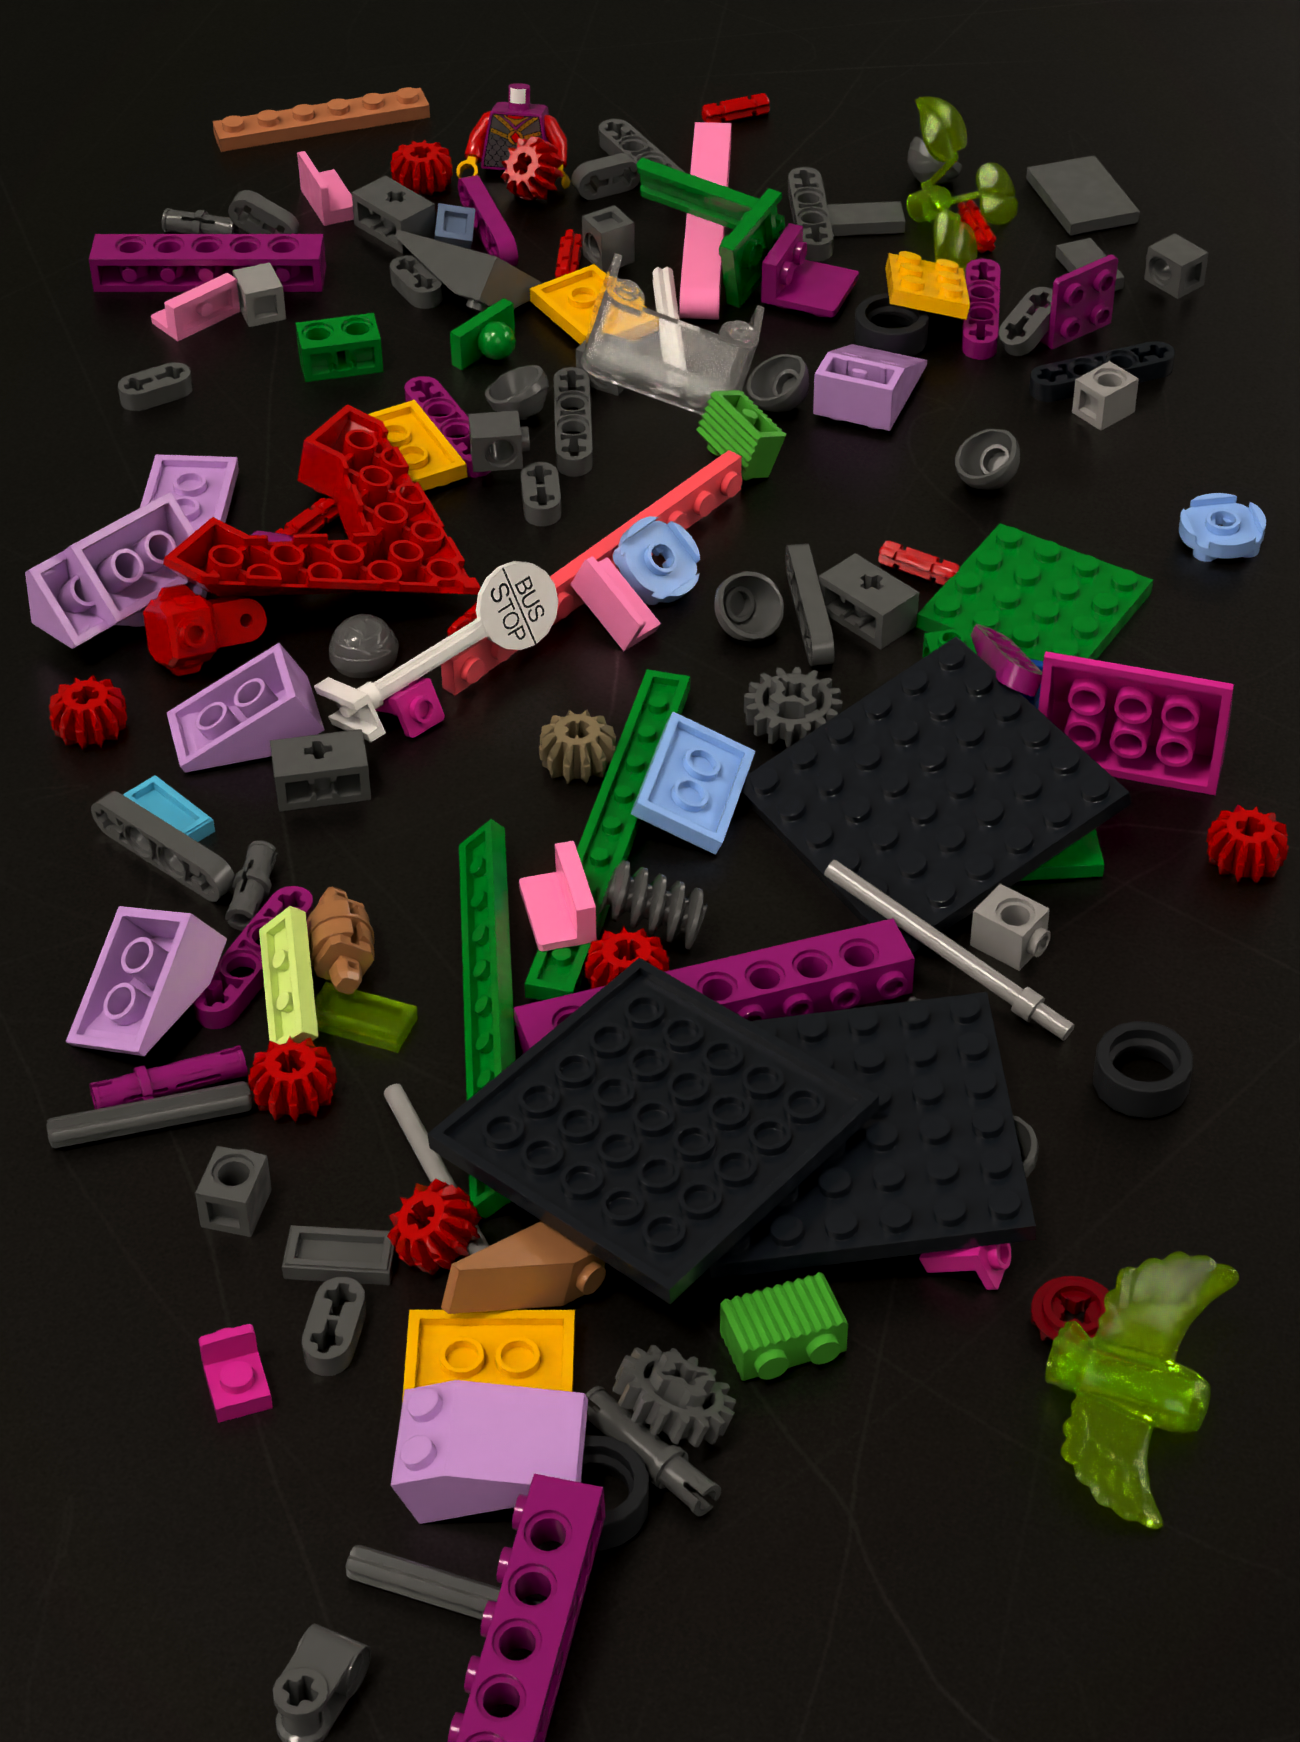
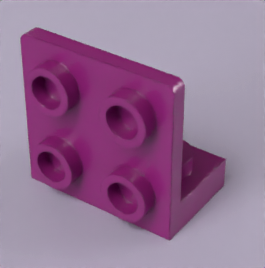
(802, 283)
(1081, 301)

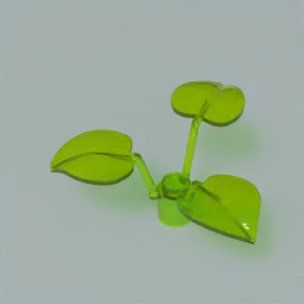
(943, 136)

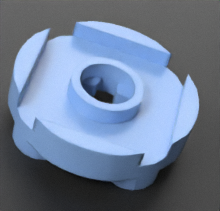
(1237, 537)
(640, 571)

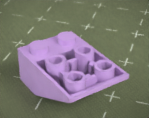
(865, 385)

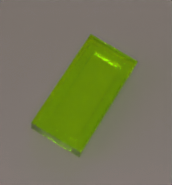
(364, 1017)

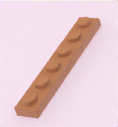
(321, 119)

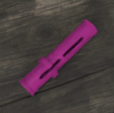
(170, 1078)

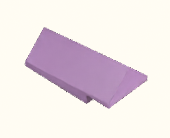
(107, 573)

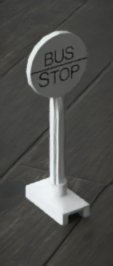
(512, 611)

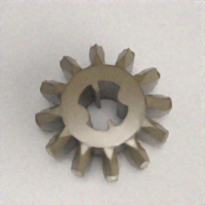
(577, 746)

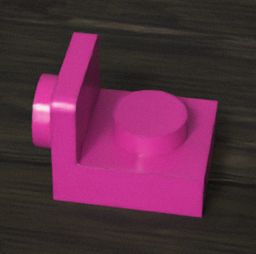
(415, 707)
(985, 1260)
(234, 1372)

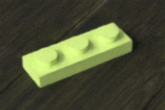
(288, 977)

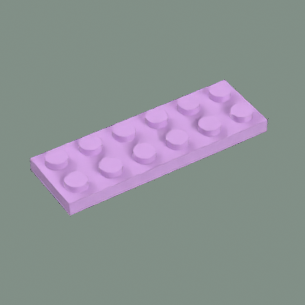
(202, 490)

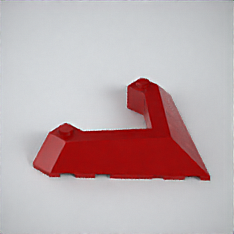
(389, 523)

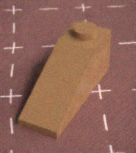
(523, 1272)

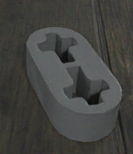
(606, 176)
(263, 217)
(416, 282)
(1027, 320)
(155, 386)
(547, 493)
(324, 1323)

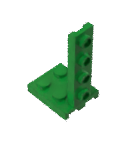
(753, 221)

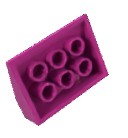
(1140, 720)

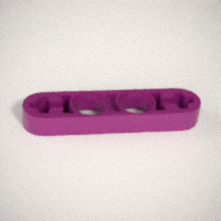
(488, 220)
(982, 308)
(441, 403)
(1007, 659)
(244, 953)

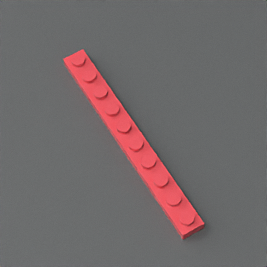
(682, 505)

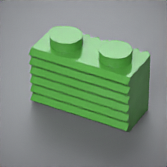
(741, 427)
(783, 1327)

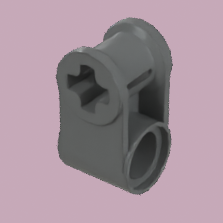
(318, 1684)

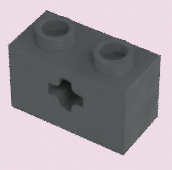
(389, 206)
(869, 601)
(320, 770)

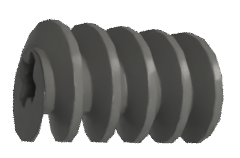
(654, 903)

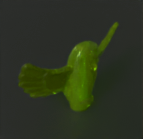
(1130, 1377)

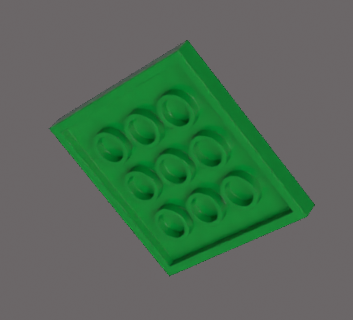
(1038, 596)

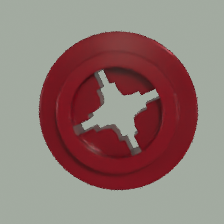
(1070, 1294)

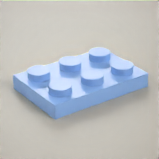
(693, 783)

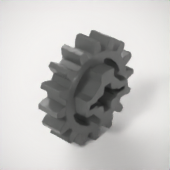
(791, 706)
(674, 1395)

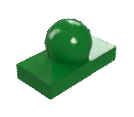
(485, 335)

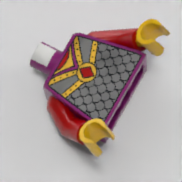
(504, 125)

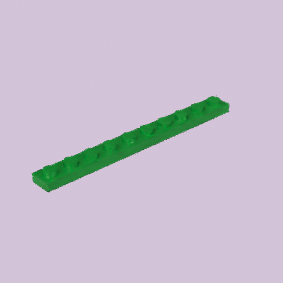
(610, 825)
(486, 974)

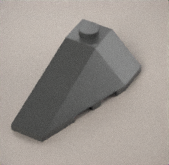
(470, 273)

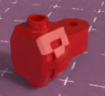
(188, 629)

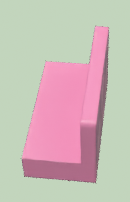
(324, 192)
(199, 308)
(614, 602)
(560, 903)

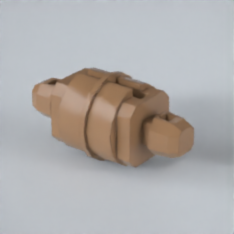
(340, 940)

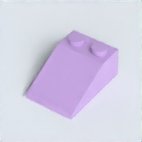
(244, 712)
(145, 979)
(480, 1443)

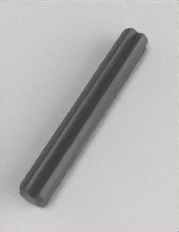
(149, 1114)
(422, 1581)

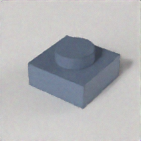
(455, 225)

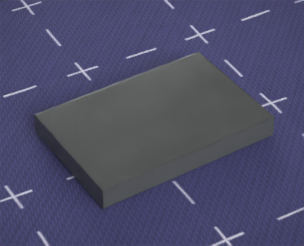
(1082, 195)

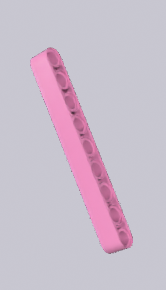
(701, 259)

